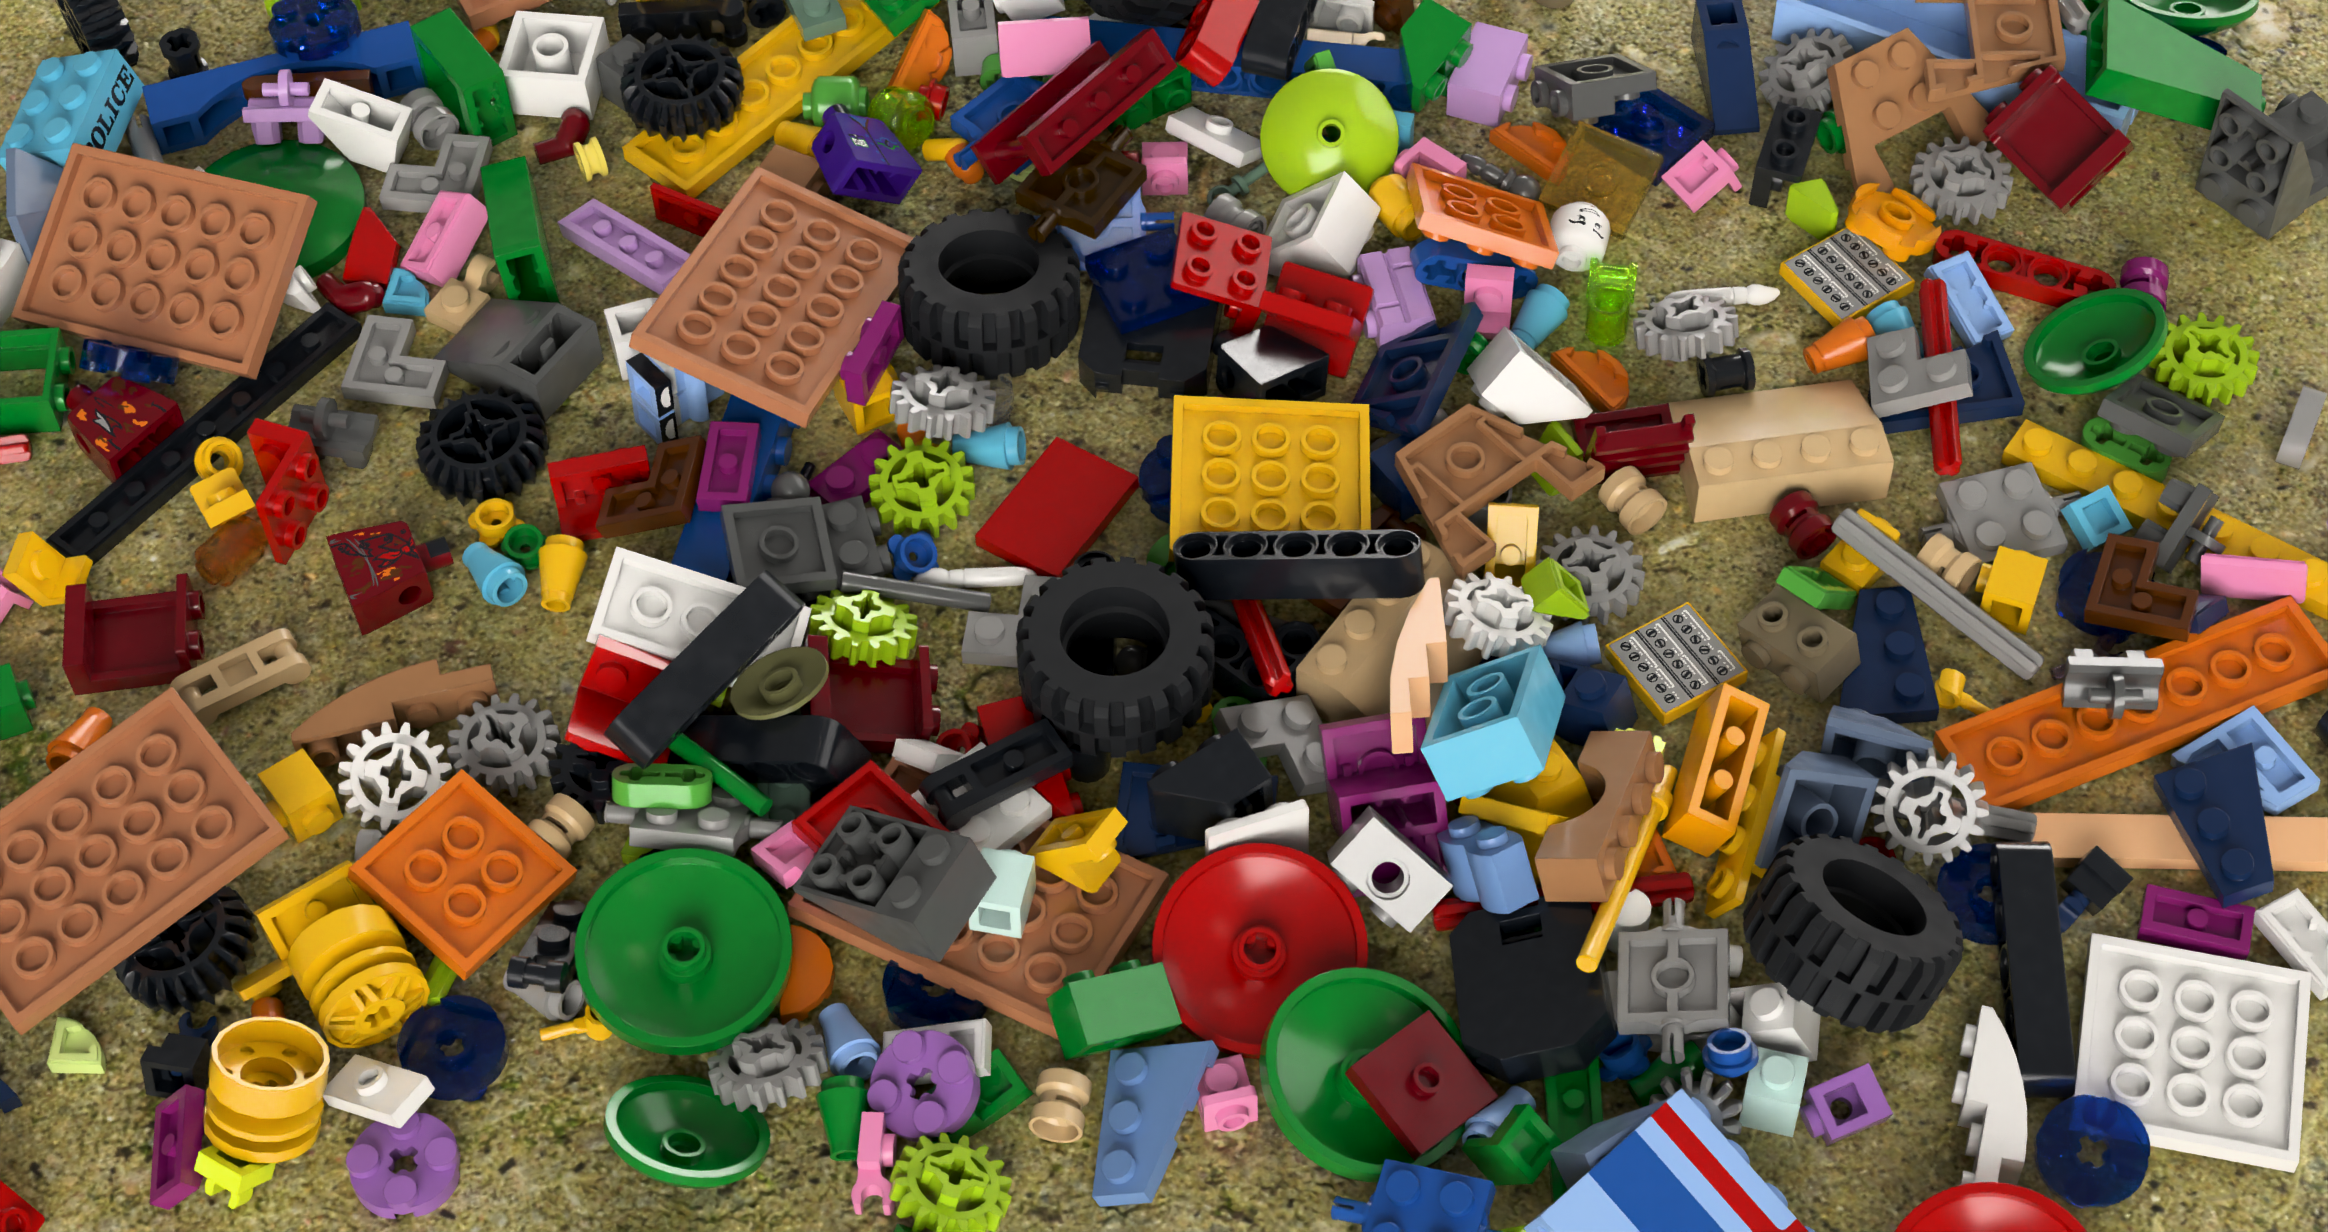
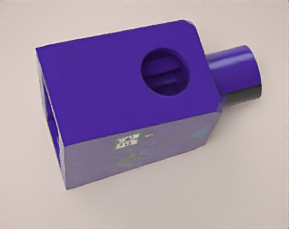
(863, 157)

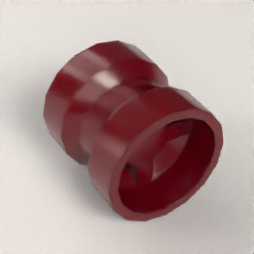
(1803, 524)

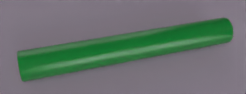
(722, 775)

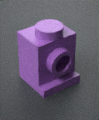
(1860, 1093)

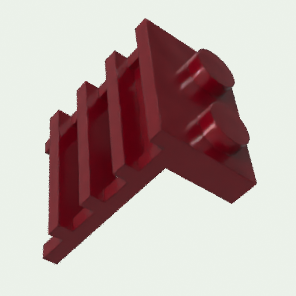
(1635, 438)

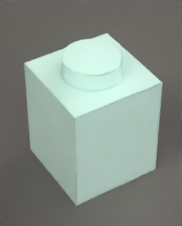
(1009, 897)
(1774, 1092)

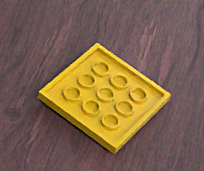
(1268, 466)

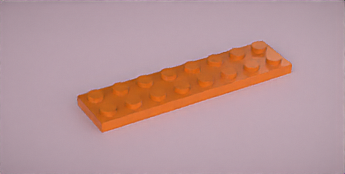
(2043, 749)

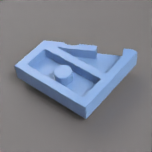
(2280, 770)

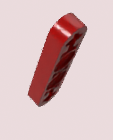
(2025, 266)

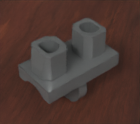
(337, 431)
(2193, 507)
(2112, 682)

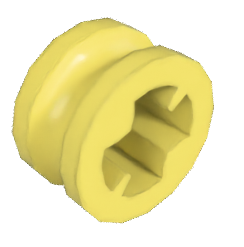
(590, 159)

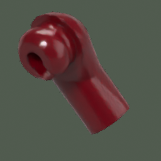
(573, 129)
(351, 297)

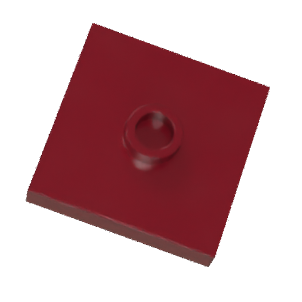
(1421, 1085)

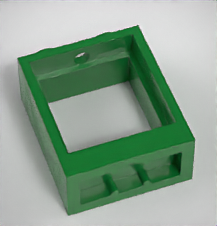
(464, 76)
(36, 350)

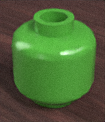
(835, 90)

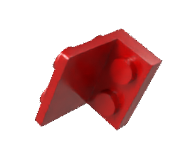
(1222, 266)
(293, 485)
(606, 687)

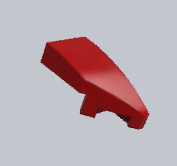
(371, 251)

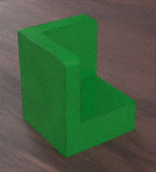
(1515, 1150)

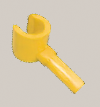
(1950, 693)
(587, 1024)

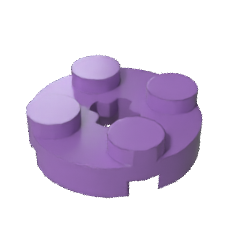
(912, 1057)
(418, 1191)

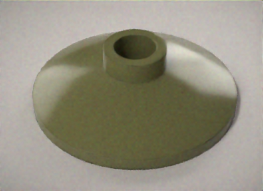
(779, 683)

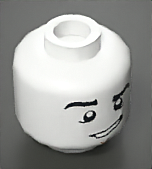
(1580, 234)

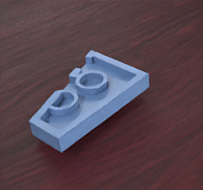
(1141, 1116)

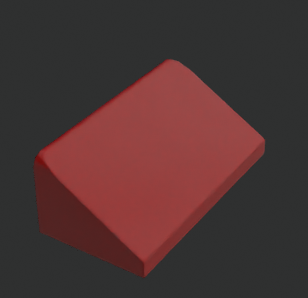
(683, 210)

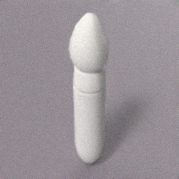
(1753, 294)
(975, 577)

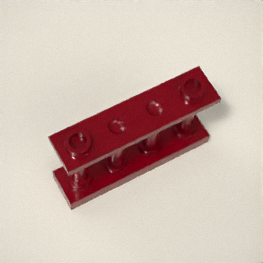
(1074, 107)

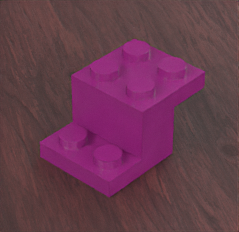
(1397, 786)

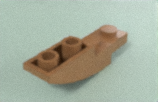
(407, 695)

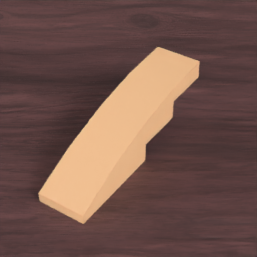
(1417, 662)

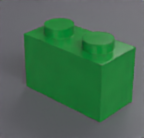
(1113, 1009)

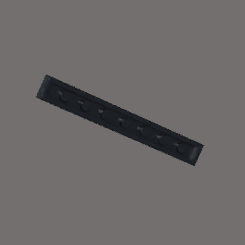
(229, 415)

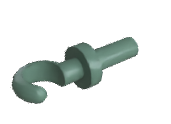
(1239, 183)

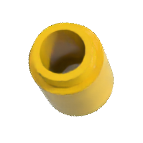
(1396, 207)

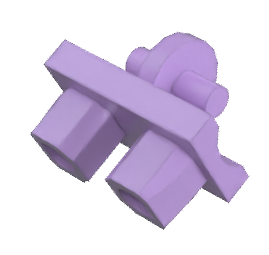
(269, 112)

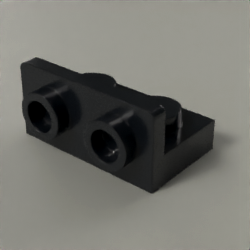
(1784, 151)

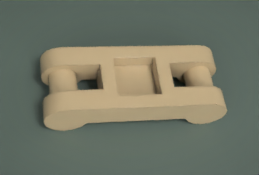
(242, 675)

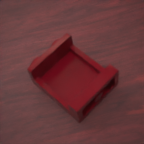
(2056, 138)
(131, 638)
(878, 701)

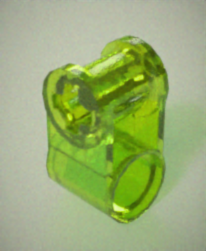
(1609, 301)

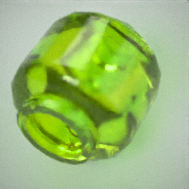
(905, 114)

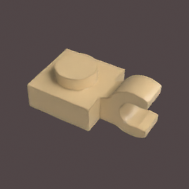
(1344, 37)
(460, 301)

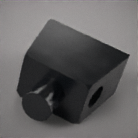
(1269, 366)

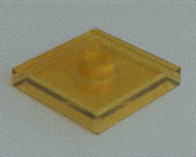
(1602, 172)

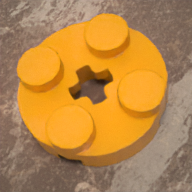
(1893, 221)

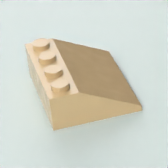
(1782, 441)
(1354, 658)

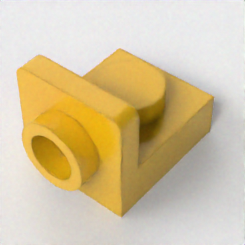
(222, 498)
(1851, 566)
(42, 570)

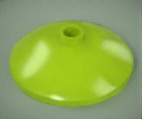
(1323, 98)

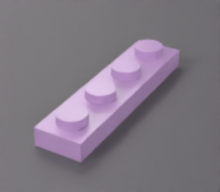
(623, 244)

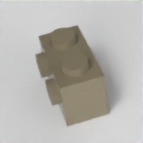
(1798, 644)

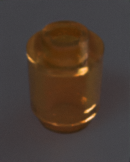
(231, 551)

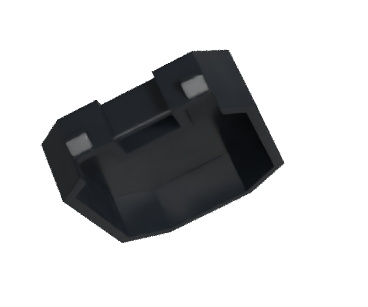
(1182, 339)
(1523, 997)

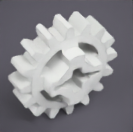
(1494, 616)
(374, 774)

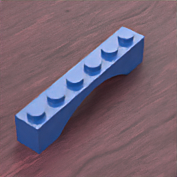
(199, 105)

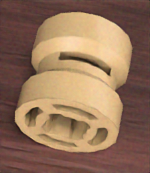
(1635, 503)
(1950, 564)
(563, 824)
(1060, 1105)

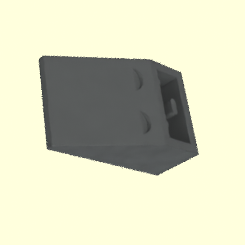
(2254, 167)
(526, 350)
(898, 880)

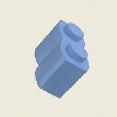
(1487, 865)

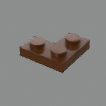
(663, 499)
(2130, 601)

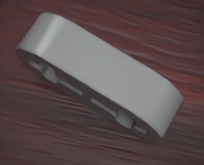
(2301, 427)

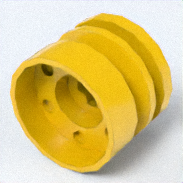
(357, 975)
(266, 1089)

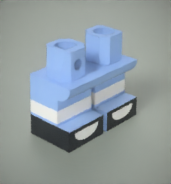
(666, 397)

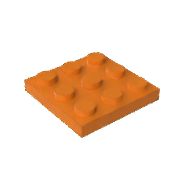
(1481, 217)
(462, 874)

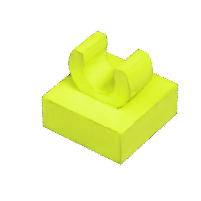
(231, 1174)

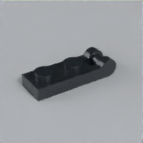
(669, 17)
(996, 773)
(549, 951)

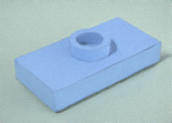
(1971, 302)

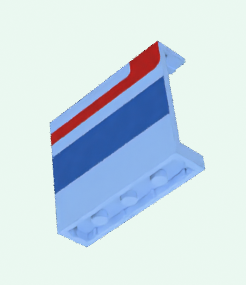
(1671, 1178)

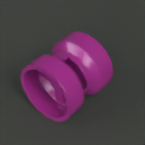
(2147, 276)

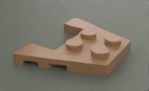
(2005, 46)
(1885, 94)
(1472, 462)

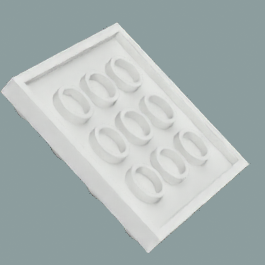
(2197, 1048)

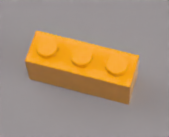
(1716, 770)

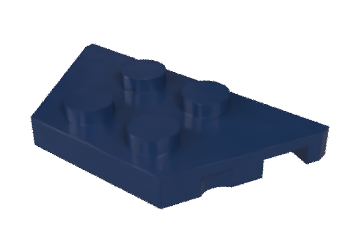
(1415, 373)

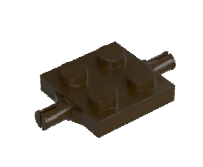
(1084, 190)

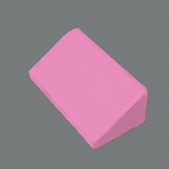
(1041, 45)
(445, 237)
(2253, 577)

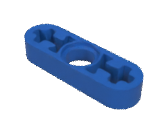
(1445, 262)

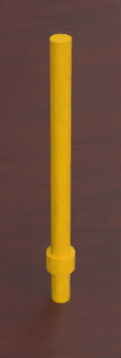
(1609, 911)

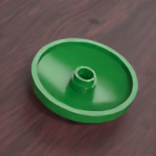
(312, 172)
(683, 951)
(1315, 1041)

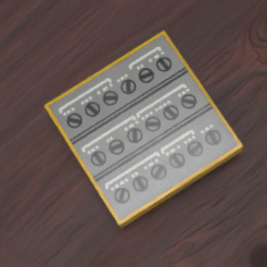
(1845, 276)
(1675, 663)

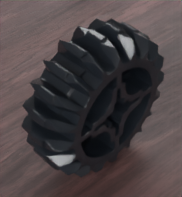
(99, 27)
(682, 87)
(453, 454)
(193, 956)

